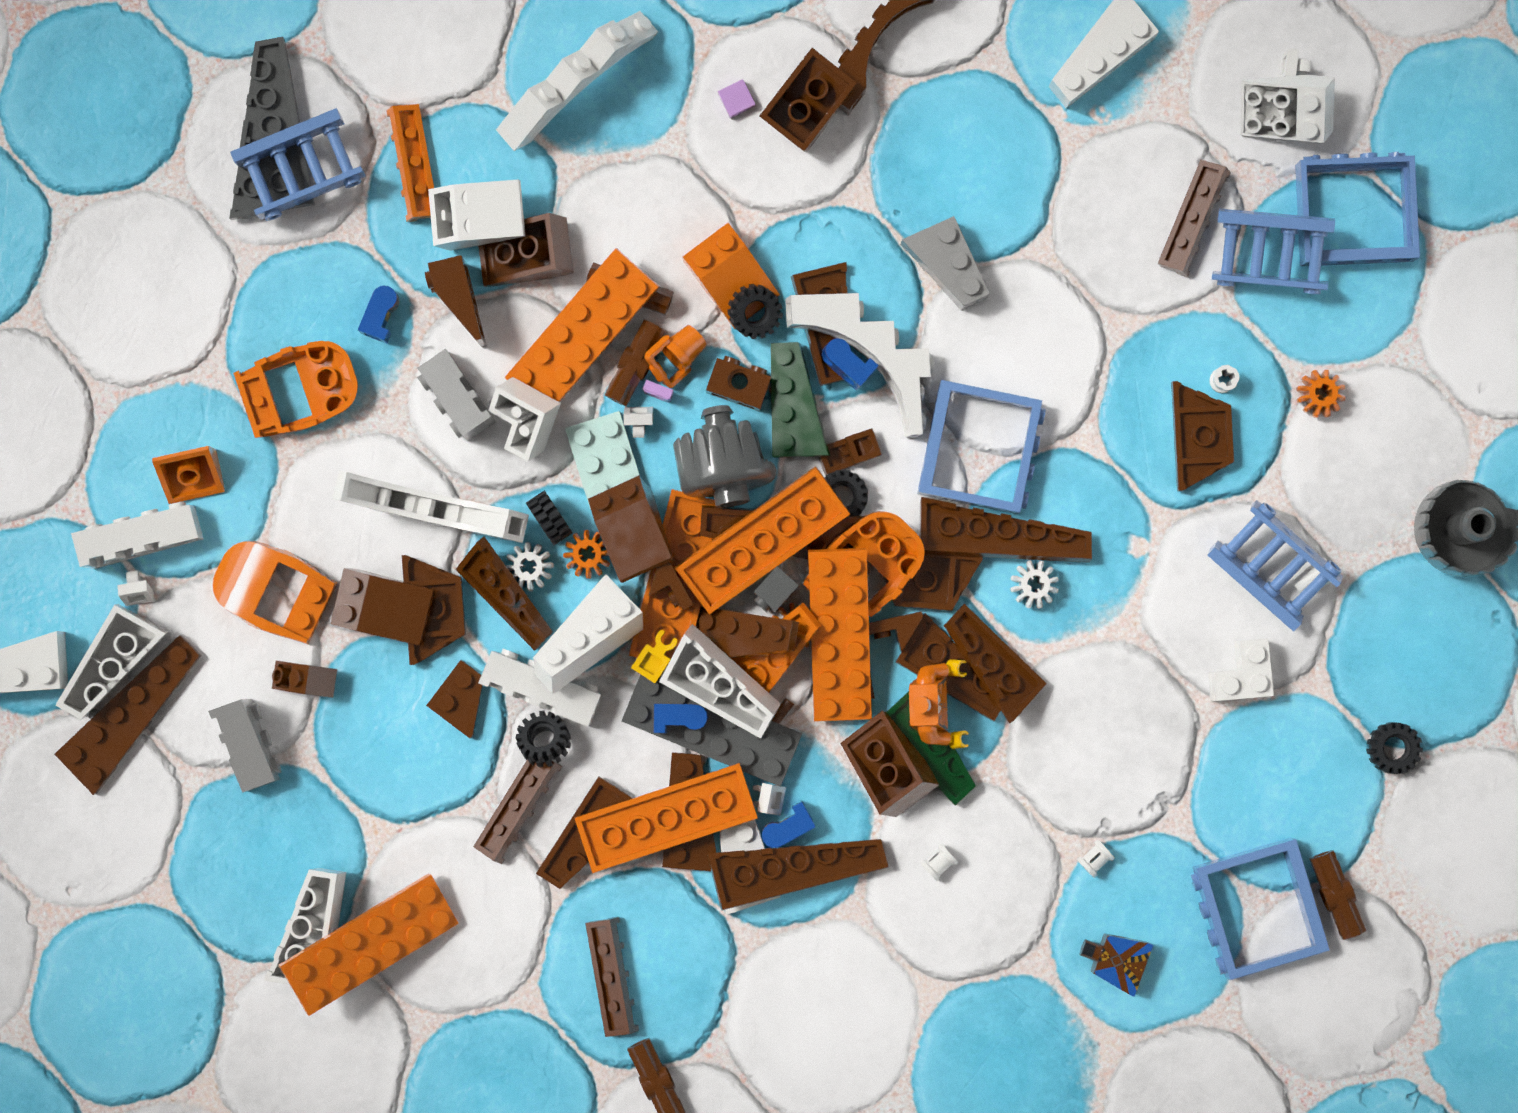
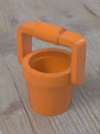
(680, 351)

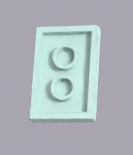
(602, 453)

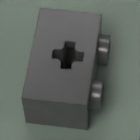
(774, 590)

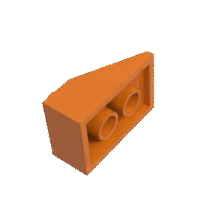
(724, 266)

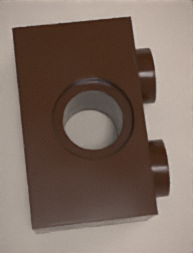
(751, 396)

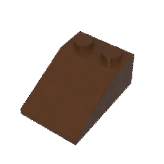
(808, 100)
(537, 256)
(453, 285)
(631, 528)
(382, 606)
(888, 765)

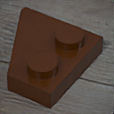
(459, 698)

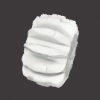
(528, 555)
(1025, 589)

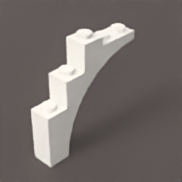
(572, 74)
(901, 368)
(430, 507)

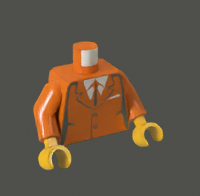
(929, 704)

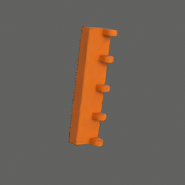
(412, 159)

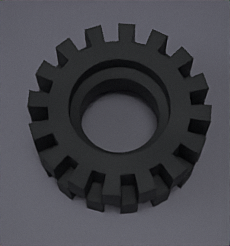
(766, 323)
(857, 486)
(549, 517)
(1410, 740)
(553, 749)

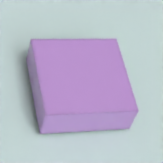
(736, 98)
(658, 391)

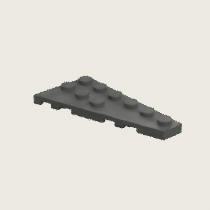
(269, 110)

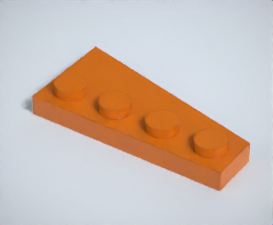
(770, 668)

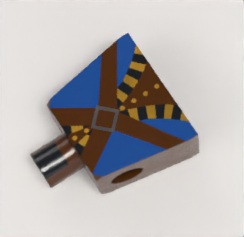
(1118, 960)

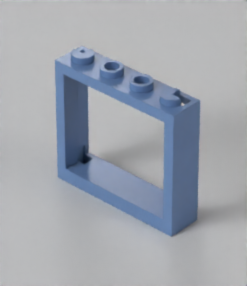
(1366, 162)
(1026, 469)
(1303, 893)

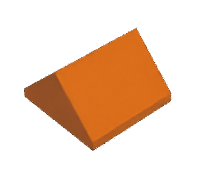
(189, 474)

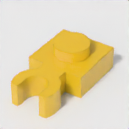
(652, 660)

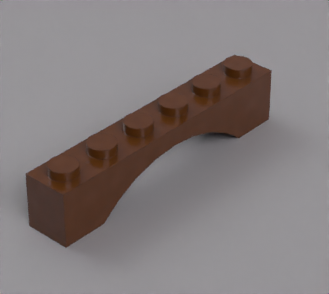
(855, 61)

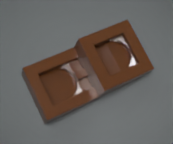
(850, 451)

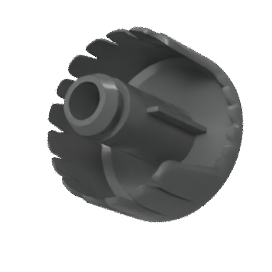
(722, 460)
(1465, 529)

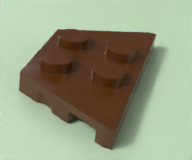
(1200, 435)
(938, 582)
(446, 614)

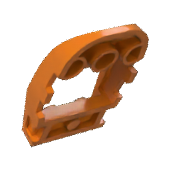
(325, 377)
(890, 548)
(245, 576)

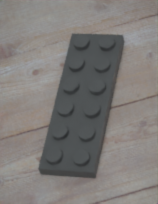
(719, 738)

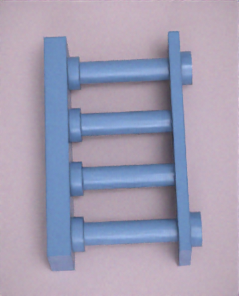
(276, 145)
(1261, 224)
(1269, 593)

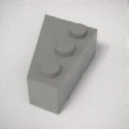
(948, 261)
(455, 395)
(247, 744)

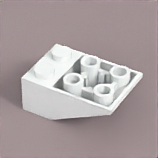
(1288, 107)
(476, 214)

